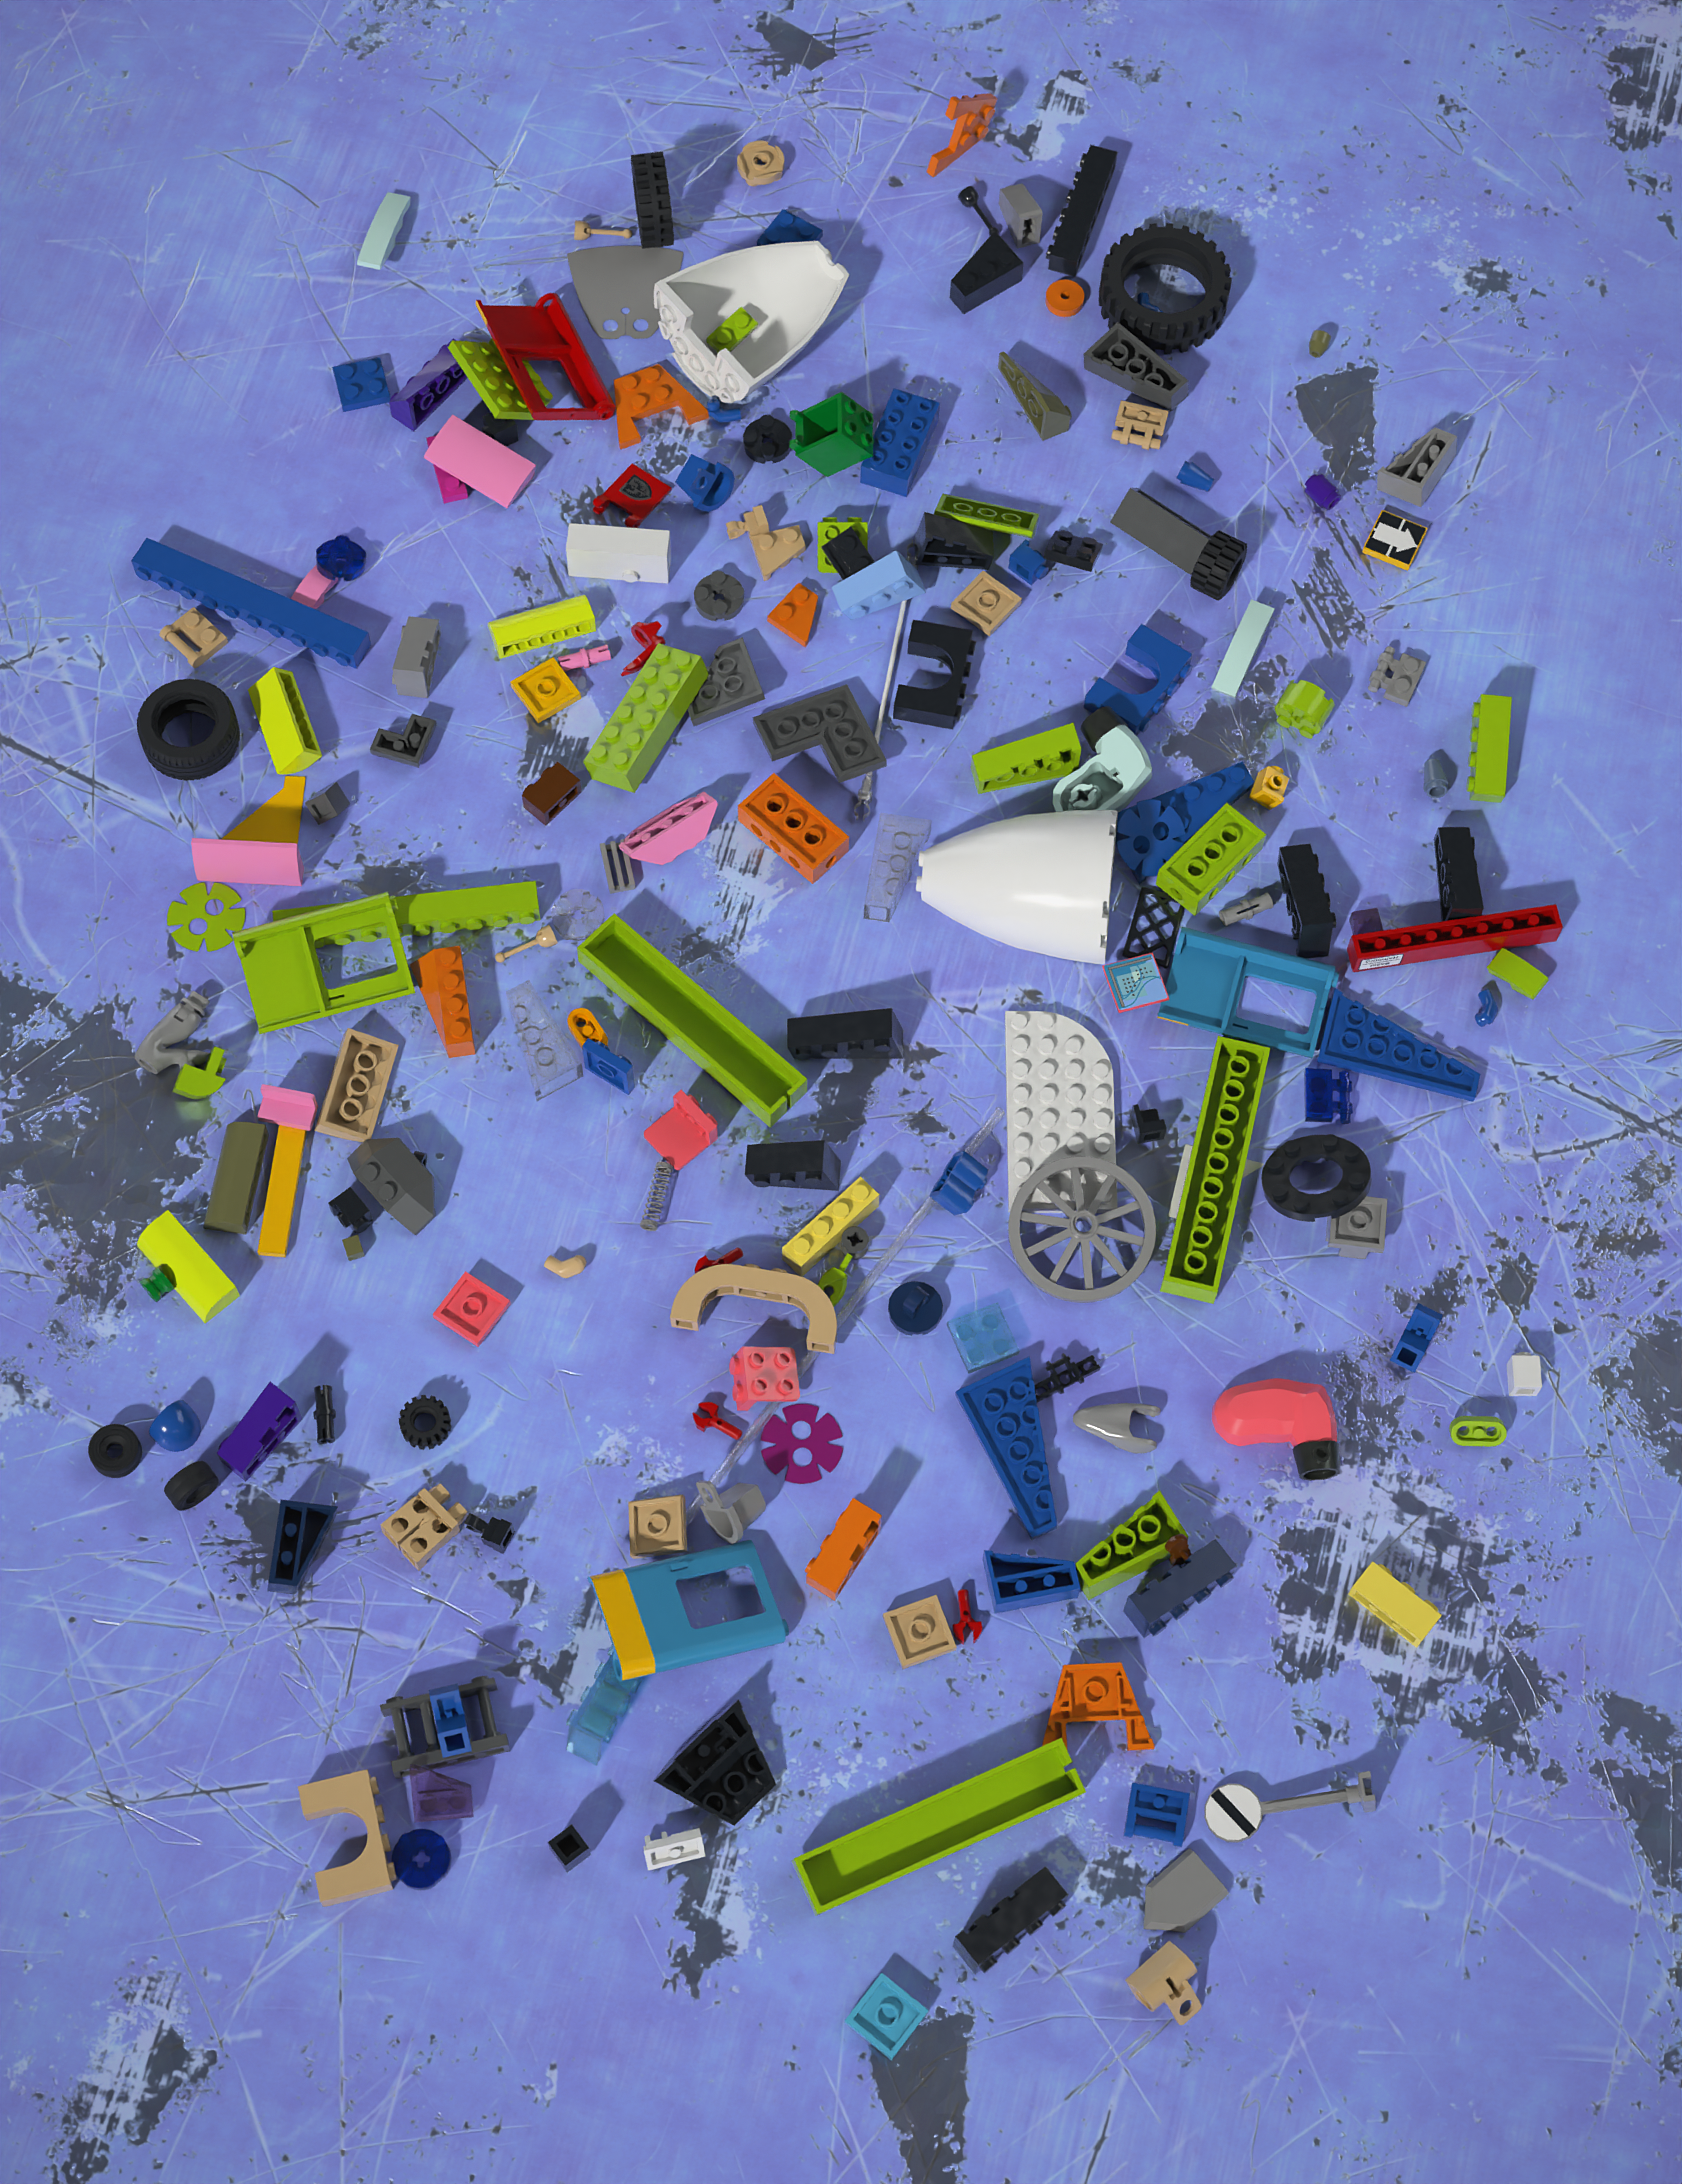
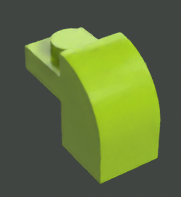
(201, 1083)

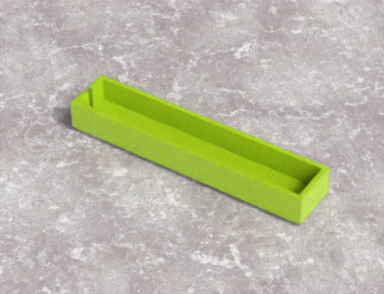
(692, 1020)
(937, 1826)

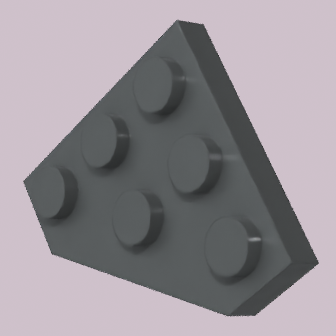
(729, 685)

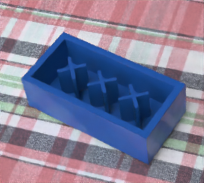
(900, 442)

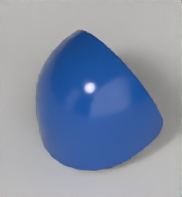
(176, 1427)

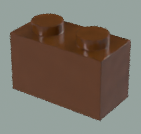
(551, 793)

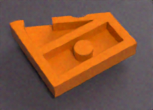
(795, 614)

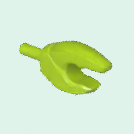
(836, 1279)

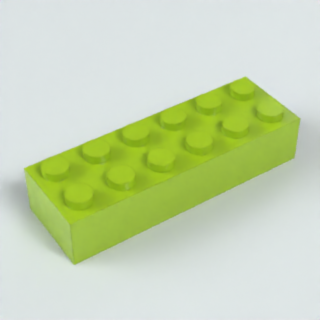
(646, 717)

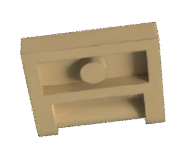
(199, 632)

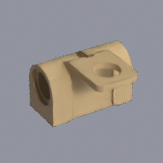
(1165, 1981)

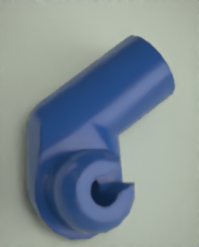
(1489, 1010)

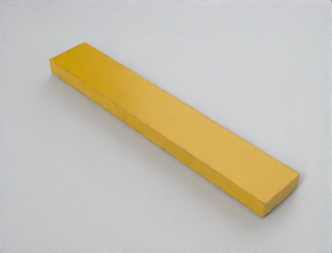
(282, 1192)

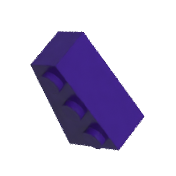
(259, 1432)

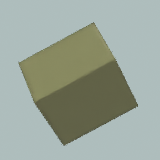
(353, 1247)

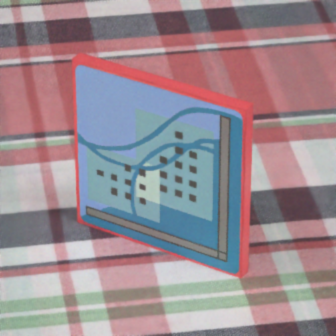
(1135, 982)

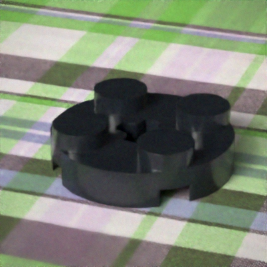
(763, 428)

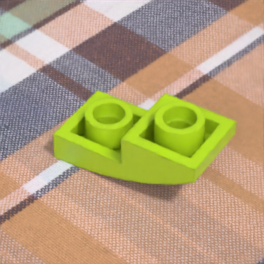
(1517, 972)

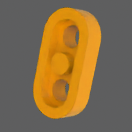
(591, 1030)

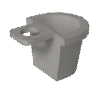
(731, 1510)

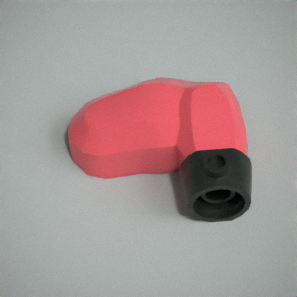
(1281, 1413)

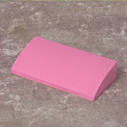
(480, 461)
(247, 862)

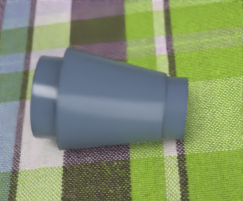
(1434, 779)

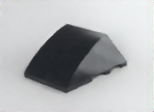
(720, 1767)

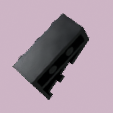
(793, 1165)

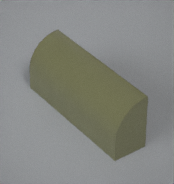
(236, 1177)

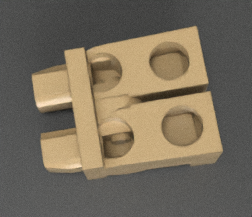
(424, 1525)

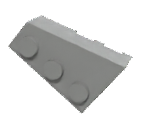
(1420, 468)
(416, 657)

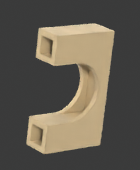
(370, 1872)

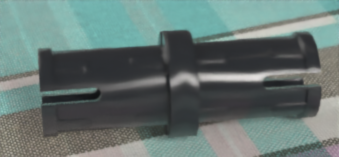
(324, 1414)

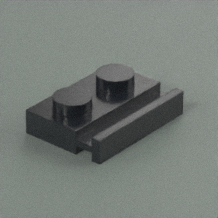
(847, 553)

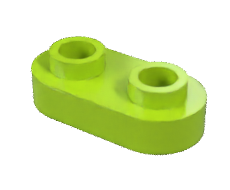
(1476, 1432)

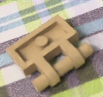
(1141, 419)

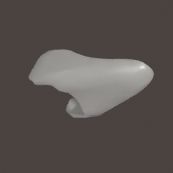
(1113, 1423)

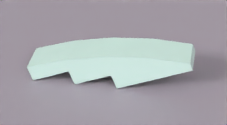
(383, 230)
(1242, 648)

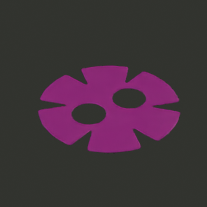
(781, 1455)

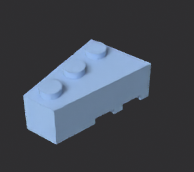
(878, 586)

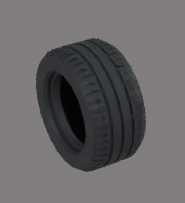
(185, 697)

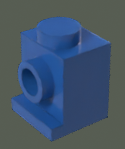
(1027, 563)

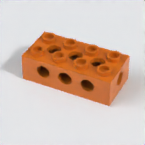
(793, 828)

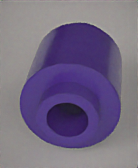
(1322, 491)

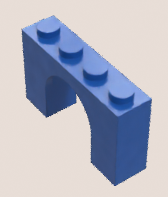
(1168, 665)

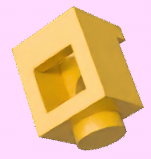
(1269, 787)

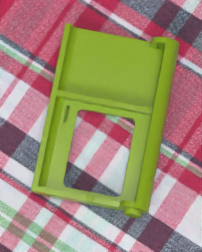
(286, 971)

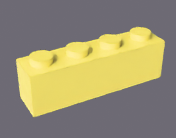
(828, 1226)

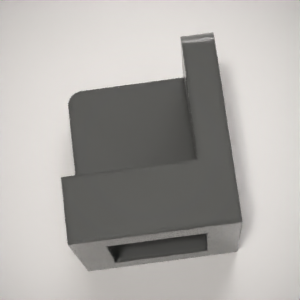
(327, 803)

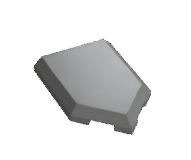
(1181, 1894)

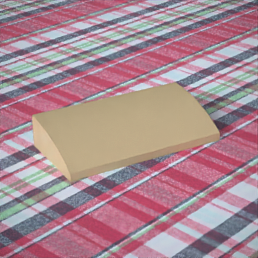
(356, 1086)

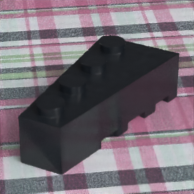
(1457, 874)
(846, 1036)
(1010, 1921)

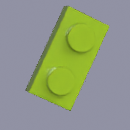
(732, 331)

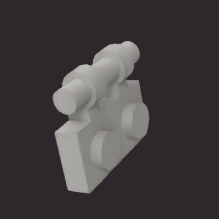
(1404, 680)

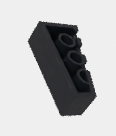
(1306, 900)

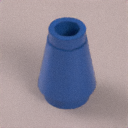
(1194, 477)

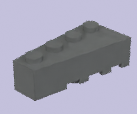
(1135, 367)

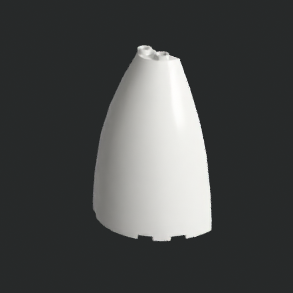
(779, 285)
(1029, 881)

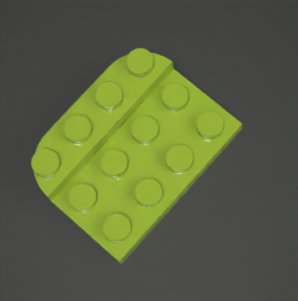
(493, 381)

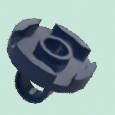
(915, 1308)

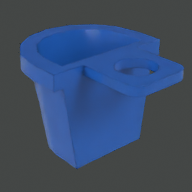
(706, 483)

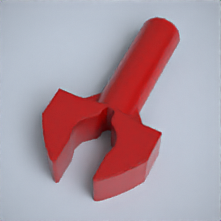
(728, 1258)
(715, 1421)
(966, 1618)

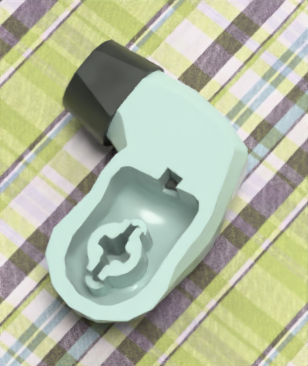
(1112, 775)

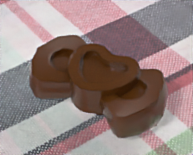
(1178, 1548)

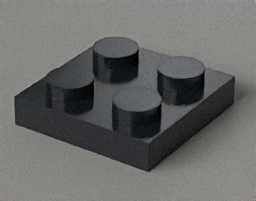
(1073, 550)

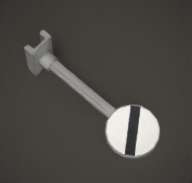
(1236, 1813)

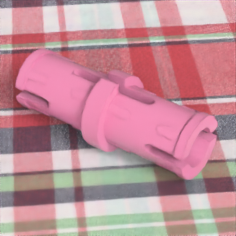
(584, 658)

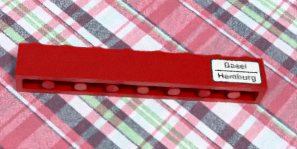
(1454, 938)

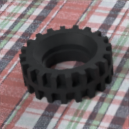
(652, 200)

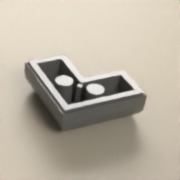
(407, 747)

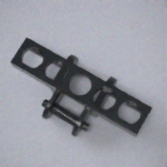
(1071, 1367)

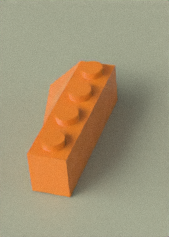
(445, 992)

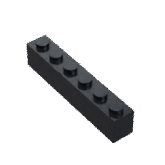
(1082, 210)

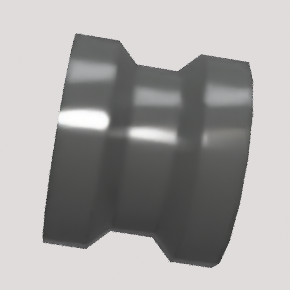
(855, 1248)

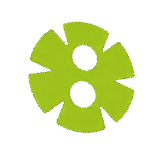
(215, 934)

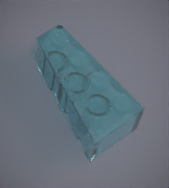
(598, 1712)

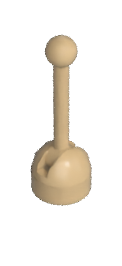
(583, 231)
(544, 937)

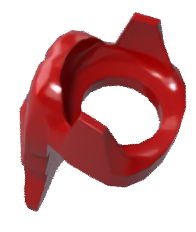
(646, 635)

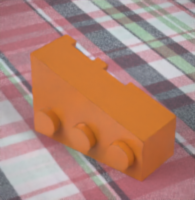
(843, 1549)

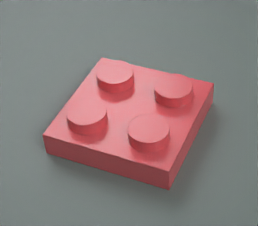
(471, 1309)

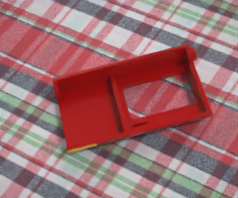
(547, 335)

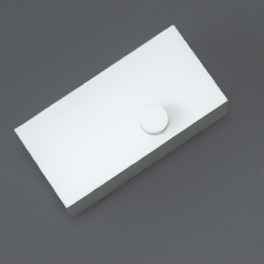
(618, 553)

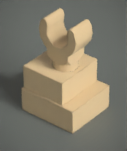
(754, 523)

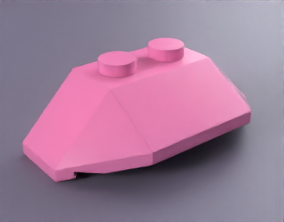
(671, 831)

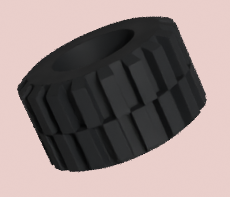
(1218, 565)

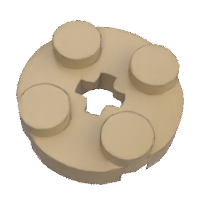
(760, 174)

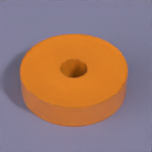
(1064, 307)

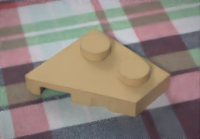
(777, 549)

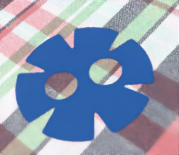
(1134, 826)

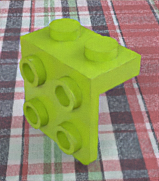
(829, 529)

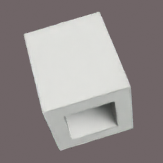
(1524, 1374)

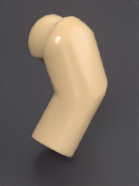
(566, 1268)

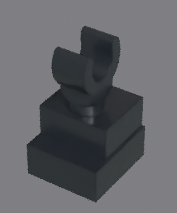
(495, 1534)

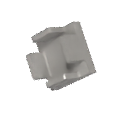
(1359, 1229)

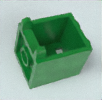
(833, 434)

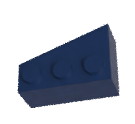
(297, 1541)

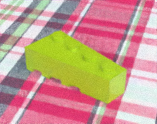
(1489, 748)

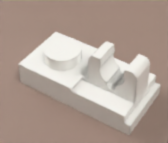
(673, 1849)

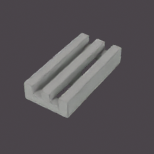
(621, 887)

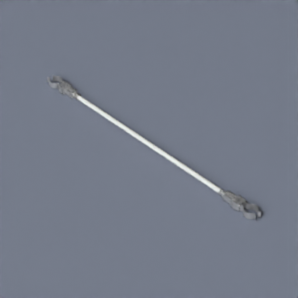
(865, 792)

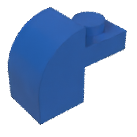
(1416, 1337)
(450, 1720)

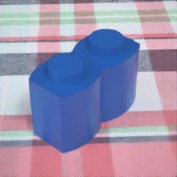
(959, 1183)

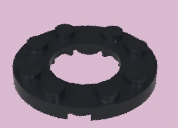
(1304, 1206)

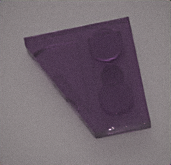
(439, 1796)

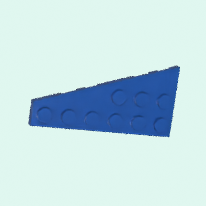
(1194, 804)
(1382, 1049)
(1010, 1431)

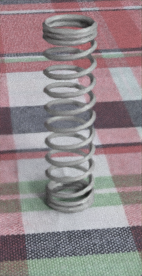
(665, 1168)

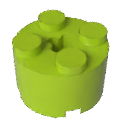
(1303, 708)

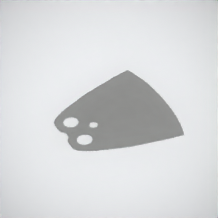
(618, 279)

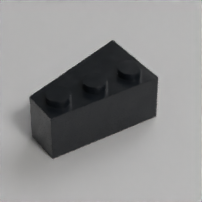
(986, 274)
(952, 544)

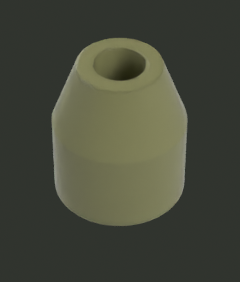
(1319, 343)

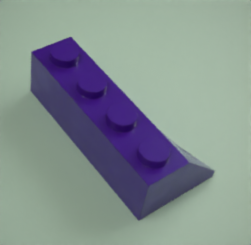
(427, 389)

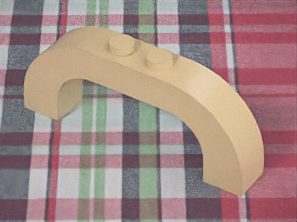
(761, 1284)

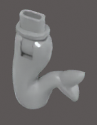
(173, 1028)

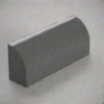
(1160, 529)

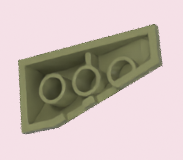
(1039, 403)

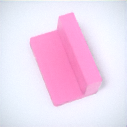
(287, 1107)

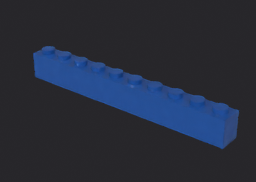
(251, 603)

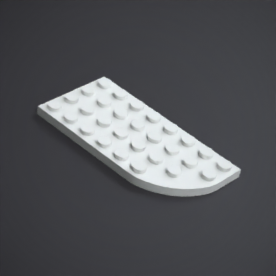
(1057, 1106)

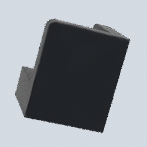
(1147, 1125)

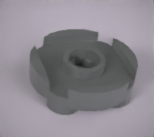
(723, 584)

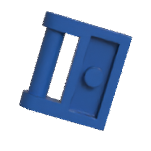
(1160, 1805)

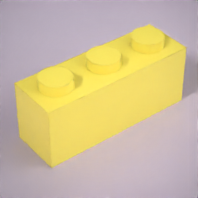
(1395, 1603)

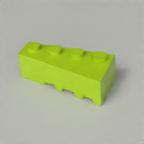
(1027, 760)
(1130, 1548)

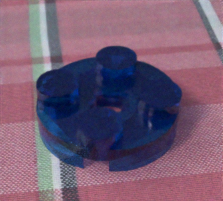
(340, 548)
(433, 1871)

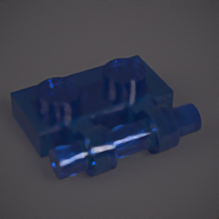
(1319, 1096)

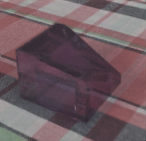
(1365, 921)

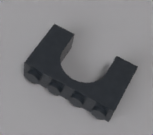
(937, 705)

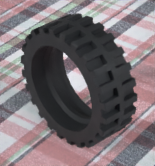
(1172, 248)

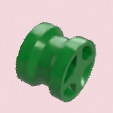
(156, 1284)

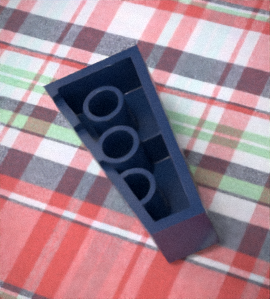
(1179, 1589)

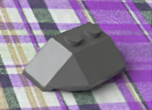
(396, 1181)

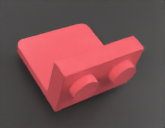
(682, 1131)
(764, 1376)

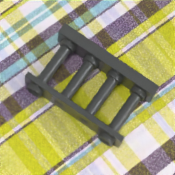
(491, 1744)

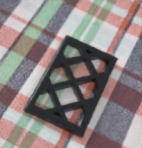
(1135, 934)

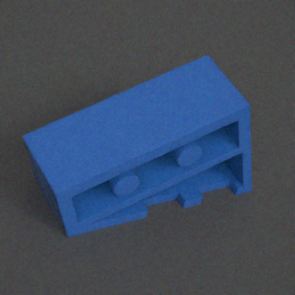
(1027, 1581)

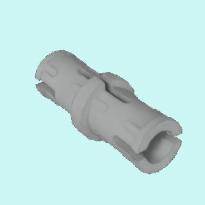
(1261, 903)

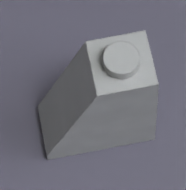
(1021, 215)

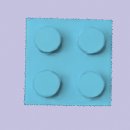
(886, 2016)

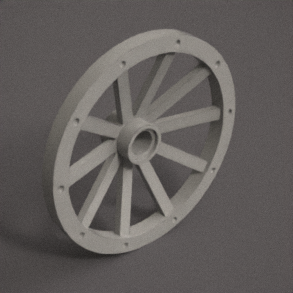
(1114, 1173)

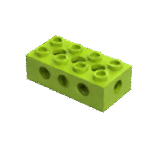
(1210, 859)

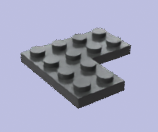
(827, 721)

